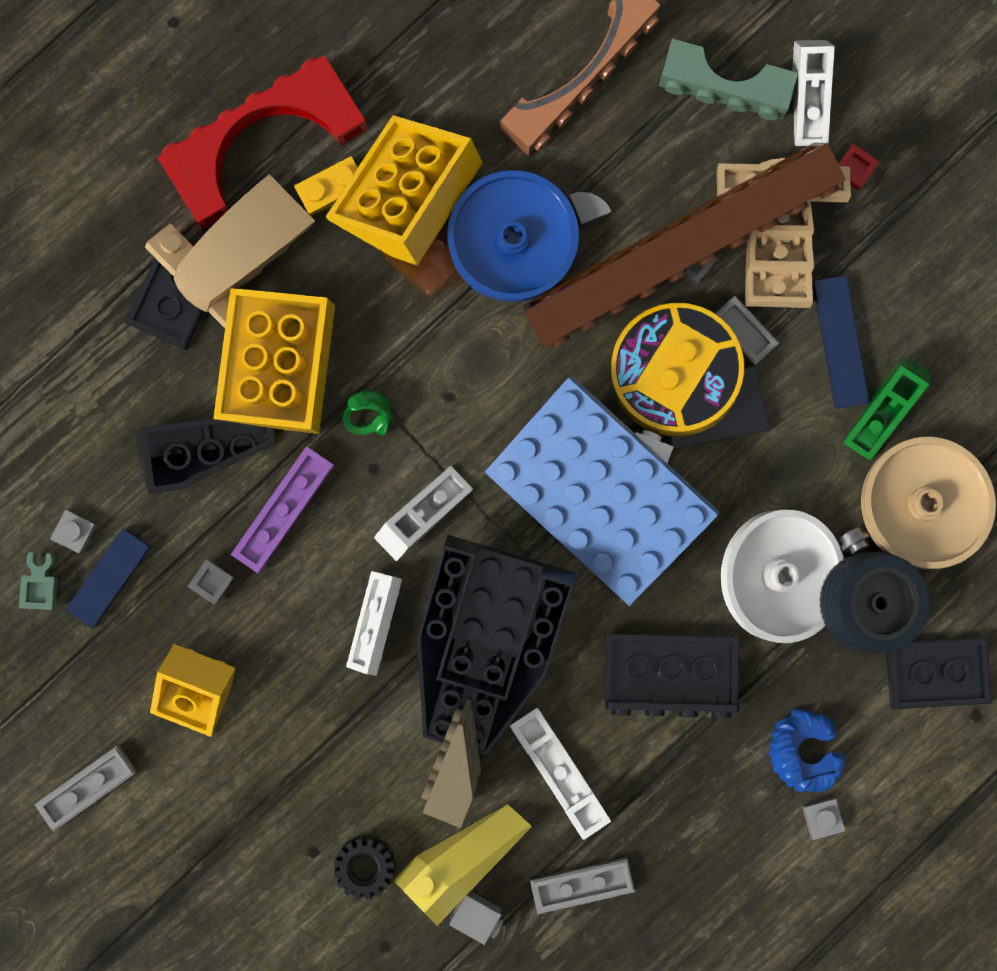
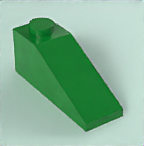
(888, 407)

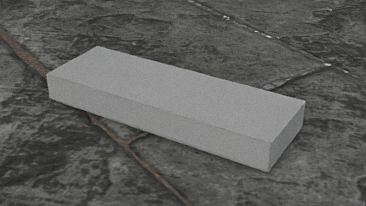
(85, 788)
(582, 885)

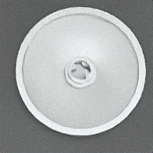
(777, 574)

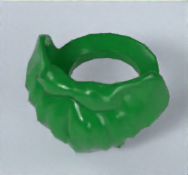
(368, 400)

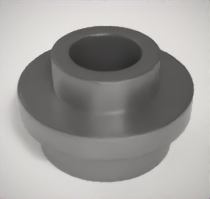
(855, 541)

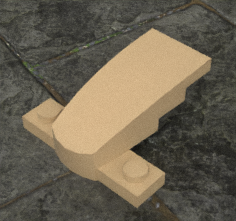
(233, 248)
(781, 257)

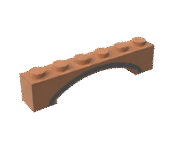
(532, 121)

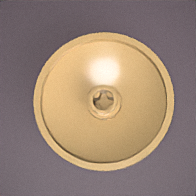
(928, 502)

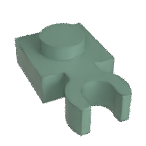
(38, 589)

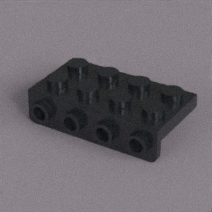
(671, 674)

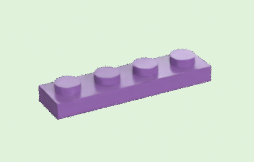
(282, 510)

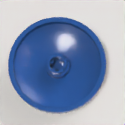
(513, 236)

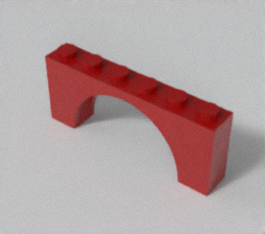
(308, 93)

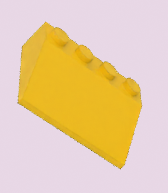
(406, 188)
(274, 360)

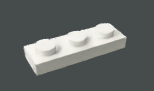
(374, 623)

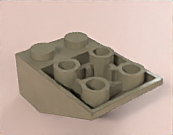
(455, 771)

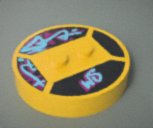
(677, 369)

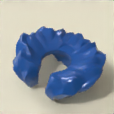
(785, 752)

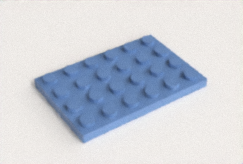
(601, 491)

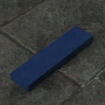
(840, 342)

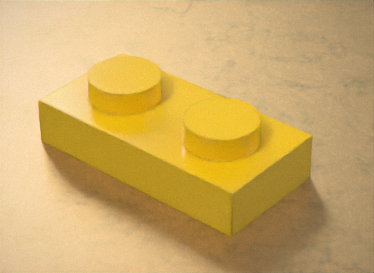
(326, 186)

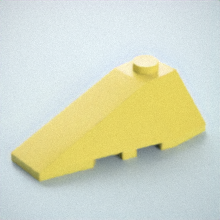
(452, 868)

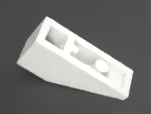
(812, 90)
(422, 513)

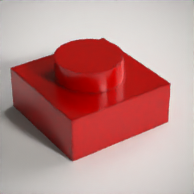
(860, 165)

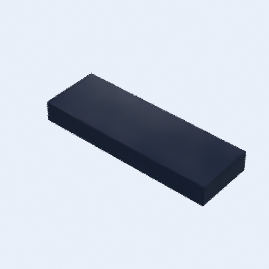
(108, 578)

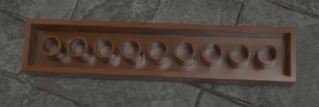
(684, 242)

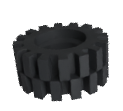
(355, 885)

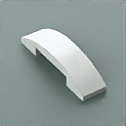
(560, 773)

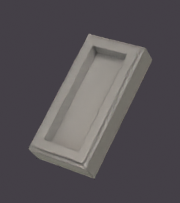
(751, 334)

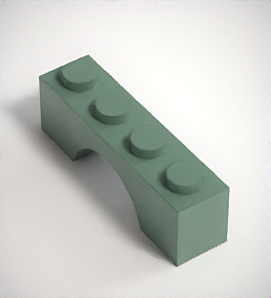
(689, 73)

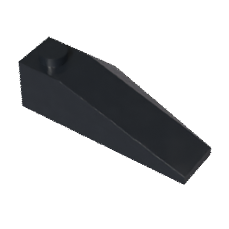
(188, 451)

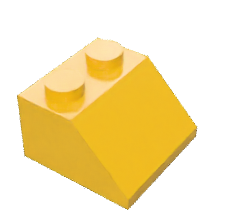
(191, 689)

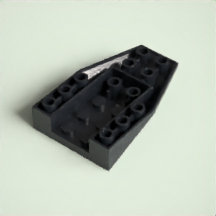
(487, 636)

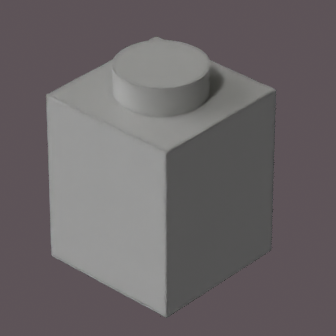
(477, 918)

